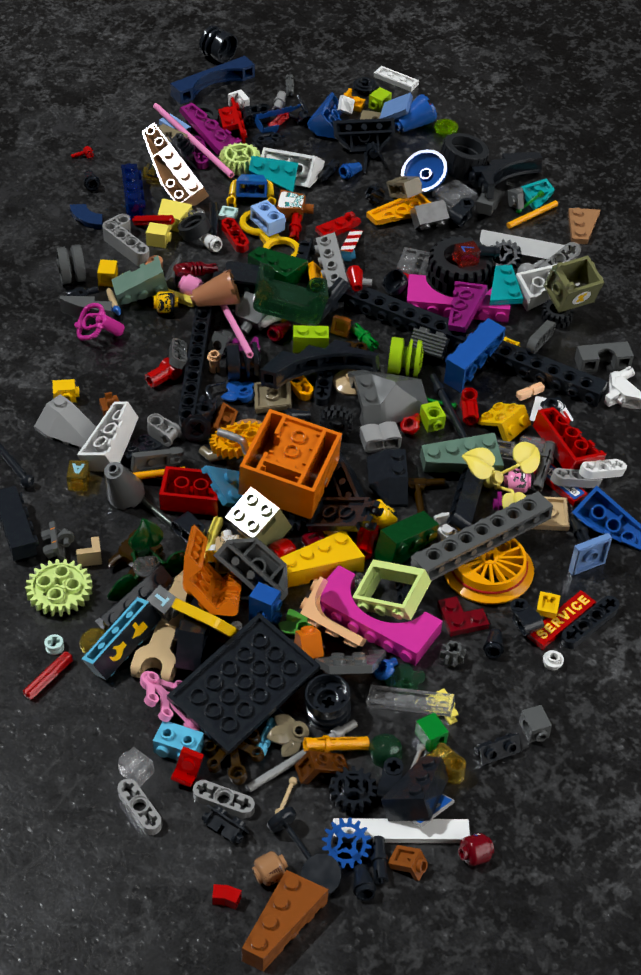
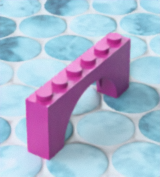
(424, 296)
(405, 639)

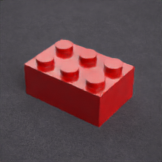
(188, 491)

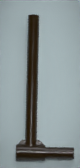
(419, 484)

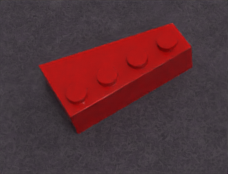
(571, 446)

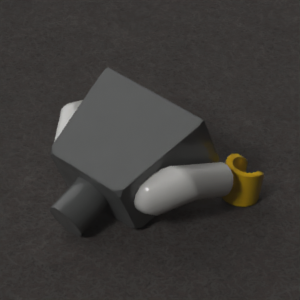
(250, 318)

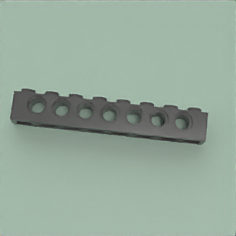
(483, 536)

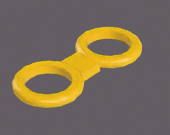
(268, 241)

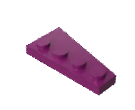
(207, 128)
(465, 303)

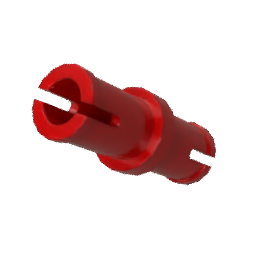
(295, 227)

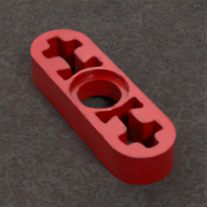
(240, 247)

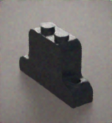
(244, 276)

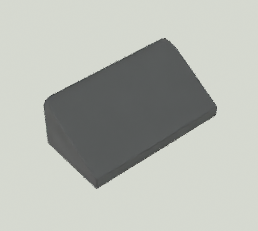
(171, 278)

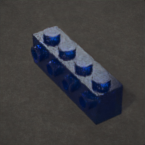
(132, 190)

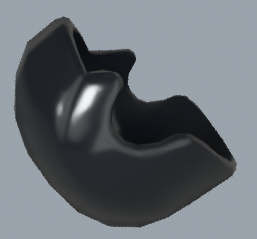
(395, 282)

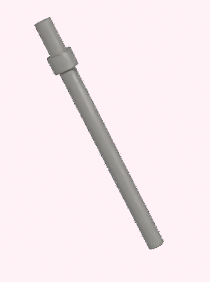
(264, 778)

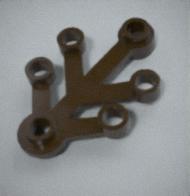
(236, 769)

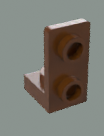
(315, 762)

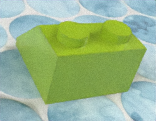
(309, 335)

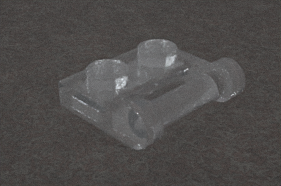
(409, 261)

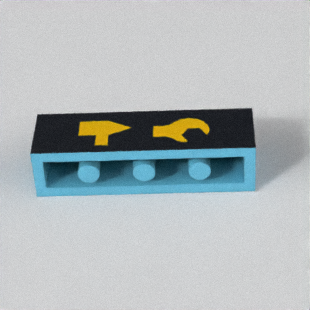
(122, 638)

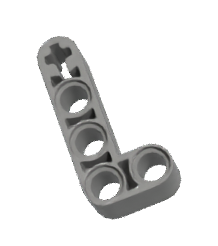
(118, 235)

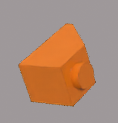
(310, 641)

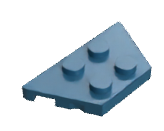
(224, 484)

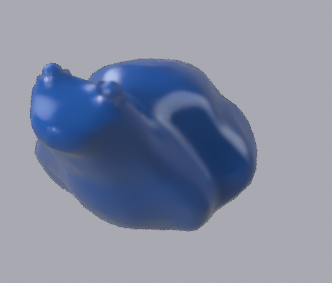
(385, 669)

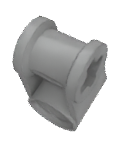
(162, 429)

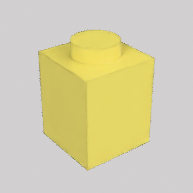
(158, 235)

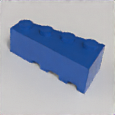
(472, 353)

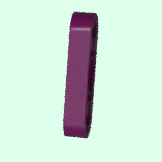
(197, 157)

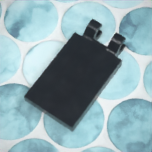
(344, 514)

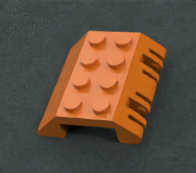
(213, 592)

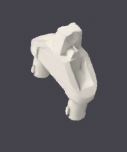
(622, 391)

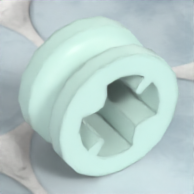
(58, 648)

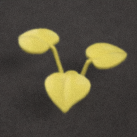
(481, 462)

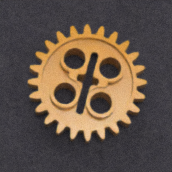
(226, 447)

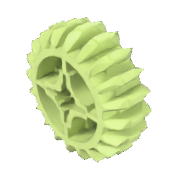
(238, 157)

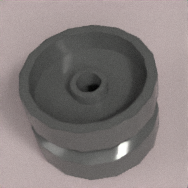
(68, 265)

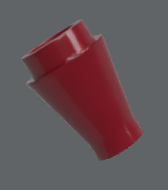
(278, 331)

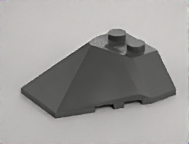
(386, 396)

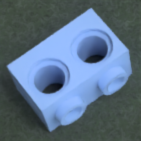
(267, 218)

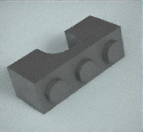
(617, 354)

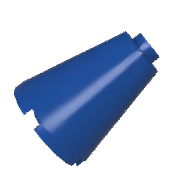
(419, 114)

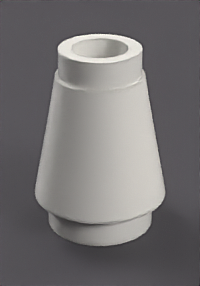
(212, 242)

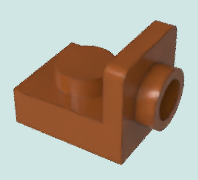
(408, 860)

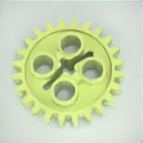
(59, 587)

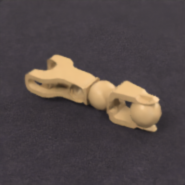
(162, 644)

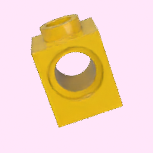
(106, 271)

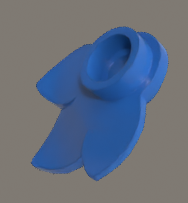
(238, 390)

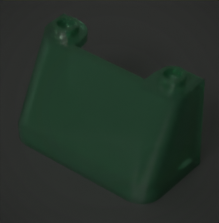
(289, 300)

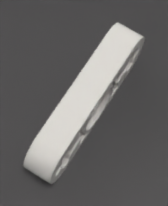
(602, 469)

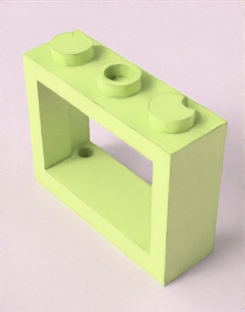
(395, 572)

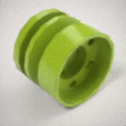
(405, 357)

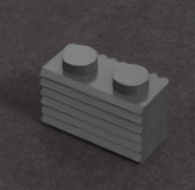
(433, 344)

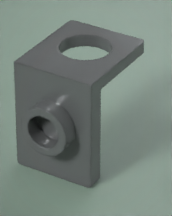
(224, 337)

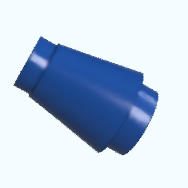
(349, 169)

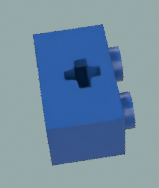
(265, 601)

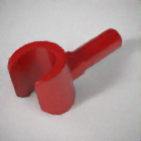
(86, 151)

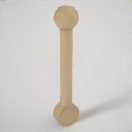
(292, 781)

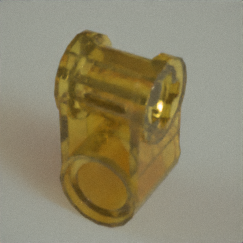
(451, 761)

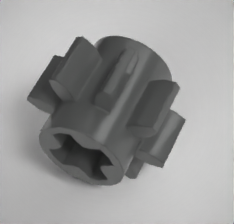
(452, 653)

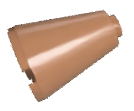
(217, 291)

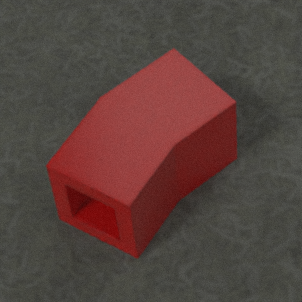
(226, 896)

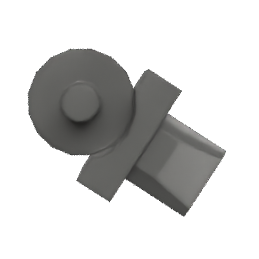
(59, 540)

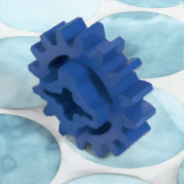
(359, 833)

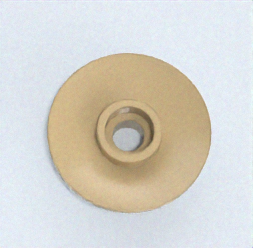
(342, 384)

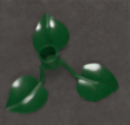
(146, 536)

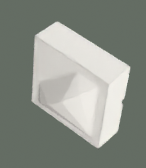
(346, 104)

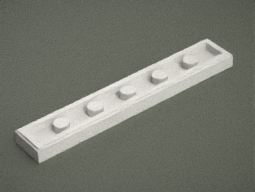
(528, 246)
(407, 832)

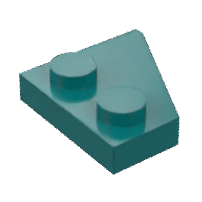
(531, 190)

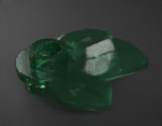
(405, 677)

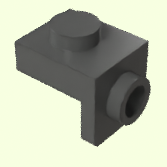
(516, 198)

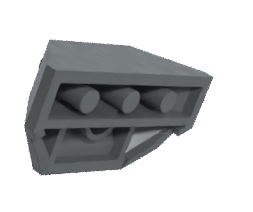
(254, 563)

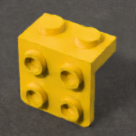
(508, 417)

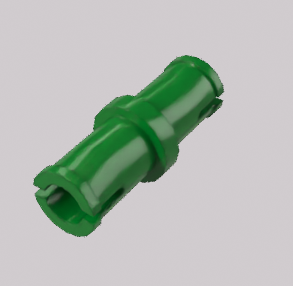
(364, 336)

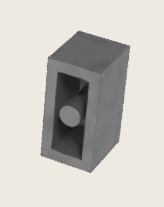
(429, 214)

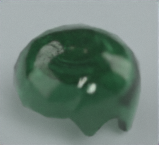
(384, 747)

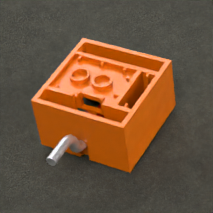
(288, 461)

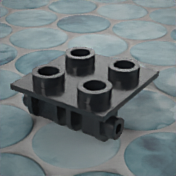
(184, 148)
(141, 444)

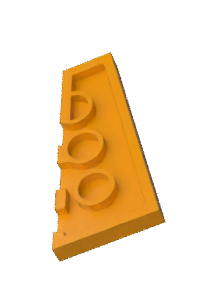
(395, 210)

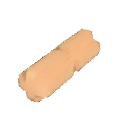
(531, 390)

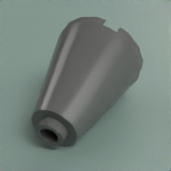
(122, 486)

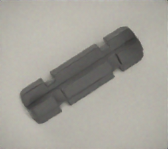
(289, 85)

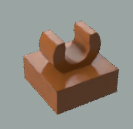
(341, 326)
(107, 401)

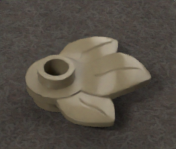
(285, 734)

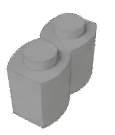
(380, 436)

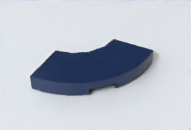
(84, 215)

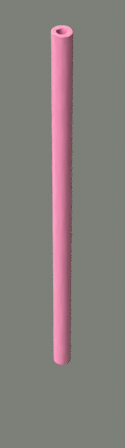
(194, 141)
(243, 342)

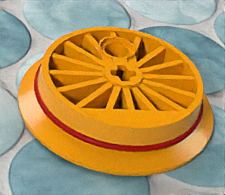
(498, 562)

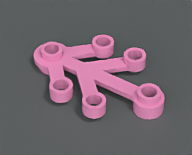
(151, 682)

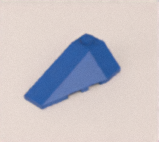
(322, 120)
(606, 516)

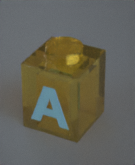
(78, 475)

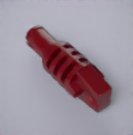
(197, 269)

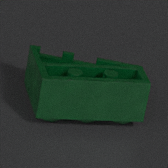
(286, 267)
(405, 538)

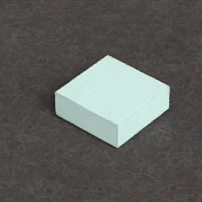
(227, 211)

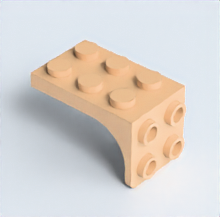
(312, 610)

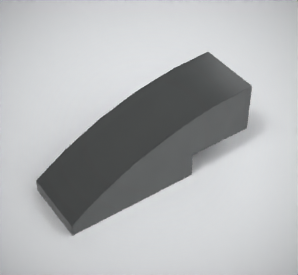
(488, 206)
(74, 305)

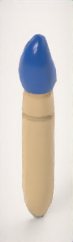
(116, 309)

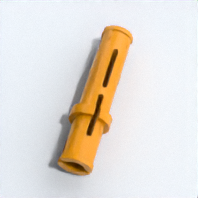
(329, 744)

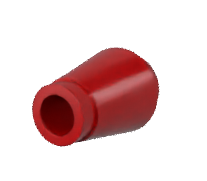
(355, 277)

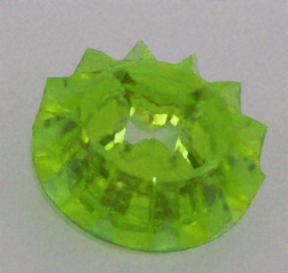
(451, 126)

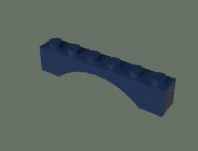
(235, 70)

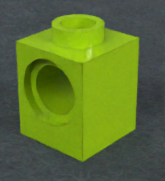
(377, 99)
(432, 416)

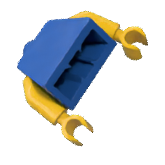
(251, 186)

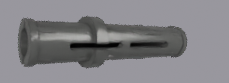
(546, 460)

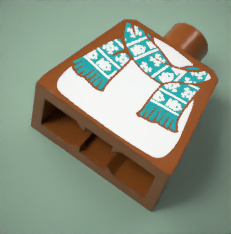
(292, 203)

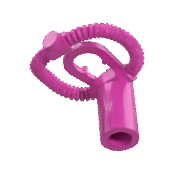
(102, 322)

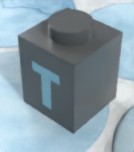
(162, 602)

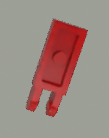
(339, 225)

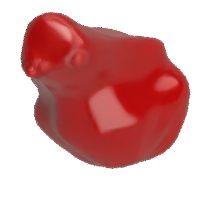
(410, 424)

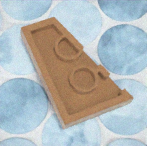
(582, 224)

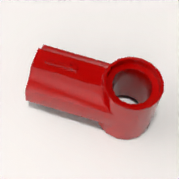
(162, 373)
(469, 406)
(366, 541)

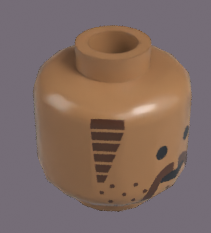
(269, 868)

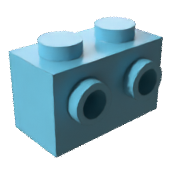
(173, 737)

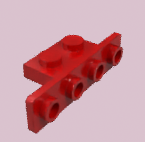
(232, 119)

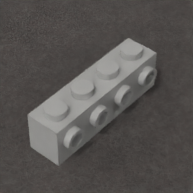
(330, 258)

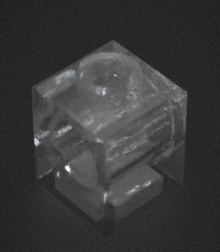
(136, 766)

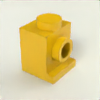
(66, 389)

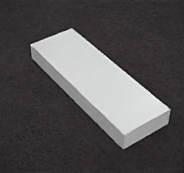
(396, 78)

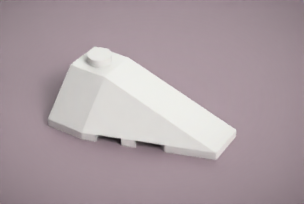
(308, 166)

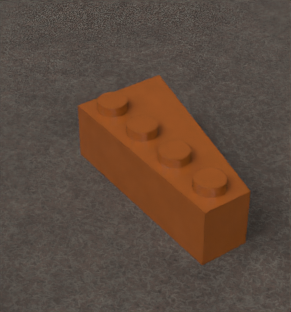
(285, 914)

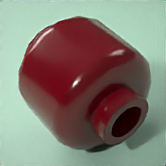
(476, 849)

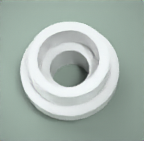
(550, 663)

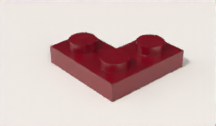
(461, 622)

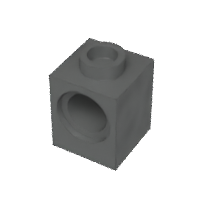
(535, 724)

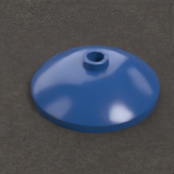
(424, 164)

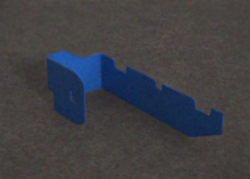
(272, 113)

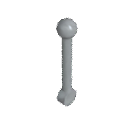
(420, 747)

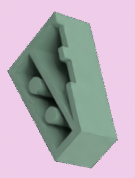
(140, 283)

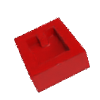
(187, 767)

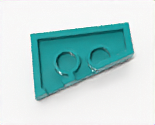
(279, 172)
(505, 287)

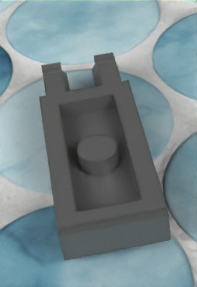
(156, 459)

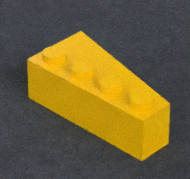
(322, 559)

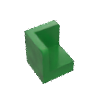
(431, 731)

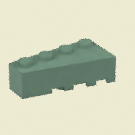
(447, 455)

